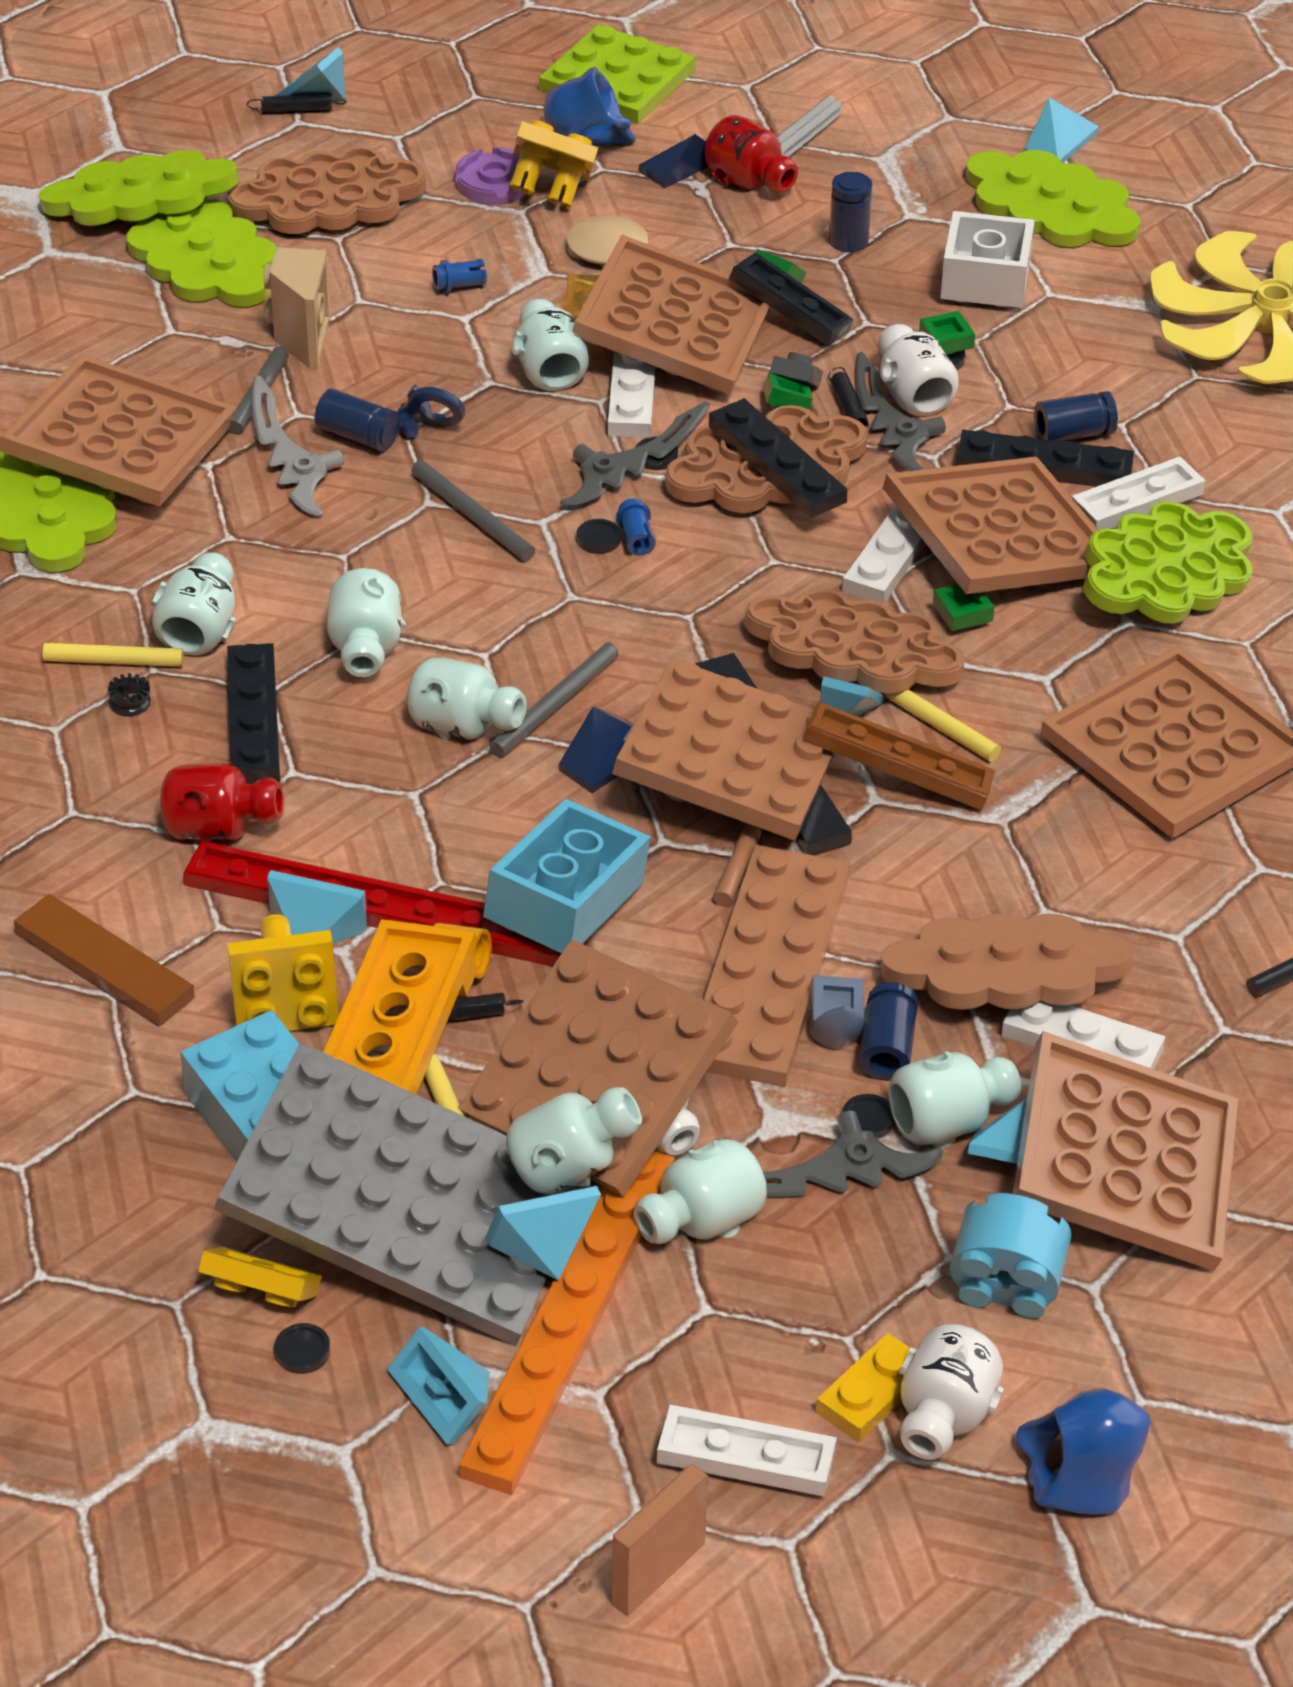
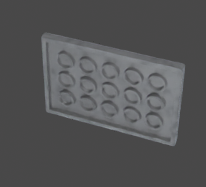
(386, 1191)

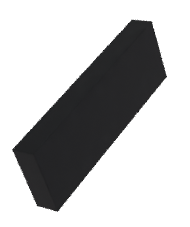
(791, 298)

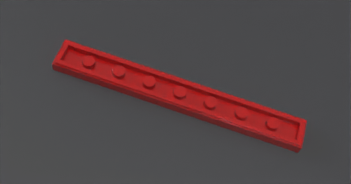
(246, 873)

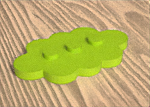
(139, 187)
(1062, 198)
(205, 254)
(51, 514)
(1168, 562)

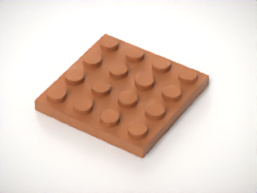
(672, 314)
(118, 430)
(996, 523)
(1173, 740)
(726, 749)
(598, 1030)
(1127, 1150)

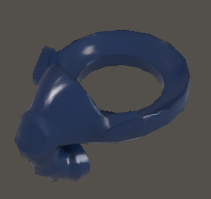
(418, 408)

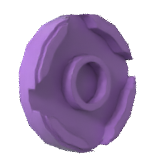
(487, 177)

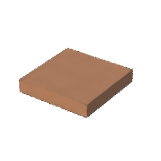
(659, 1539)

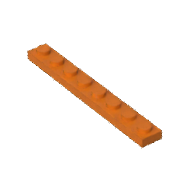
(558, 1337)

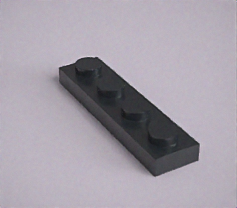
(778, 458)
(1064, 460)
(253, 711)

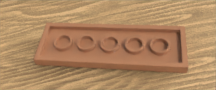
(770, 956)

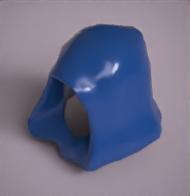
(588, 109)
(1100, 1447)

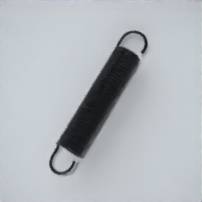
(296, 103)
(847, 396)
(479, 1006)

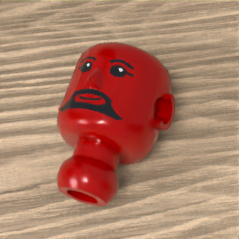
(748, 156)
(216, 802)

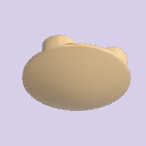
(598, 235)

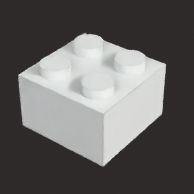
(987, 259)

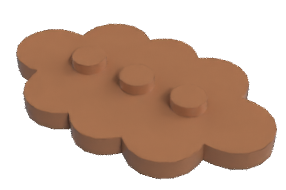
(327, 190)
(720, 473)
(854, 641)
(1007, 961)

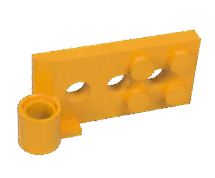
(451, 962)

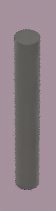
(268, 373)

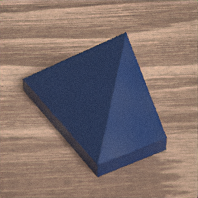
(676, 162)
(595, 749)

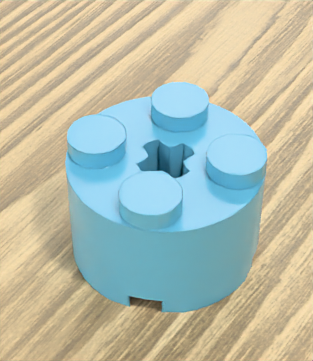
(1010, 1254)

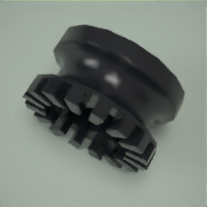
(121, 688)

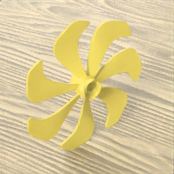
(1263, 305)

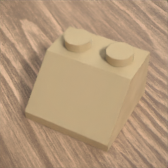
(299, 302)

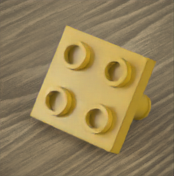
(569, 156)
(285, 975)

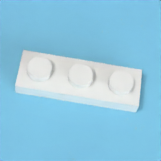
(631, 397)
(1140, 491)
(884, 559)
(1086, 1029)
(747, 1450)

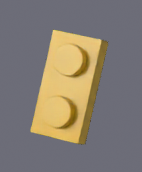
(237, 1270)
(866, 1390)

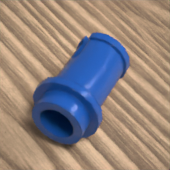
(458, 274)
(634, 519)

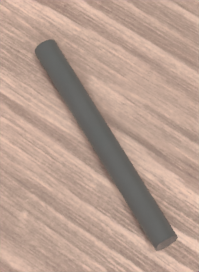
(473, 510)
(554, 699)

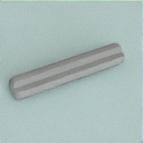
(809, 125)

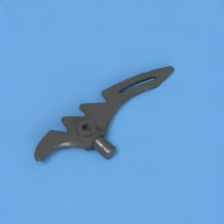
(901, 429)
(610, 468)
(853, 1155)

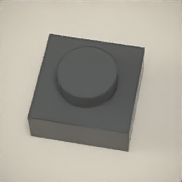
(798, 368)

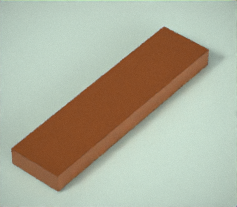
(899, 755)
(104, 959)

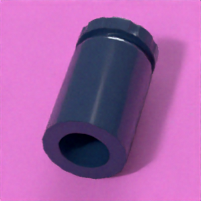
(850, 211)
(1076, 417)
(357, 419)
(888, 1030)

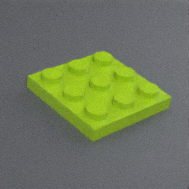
(635, 68)

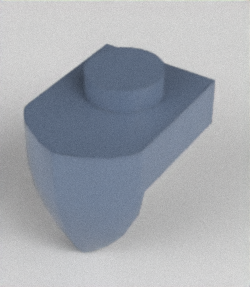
(836, 1010)

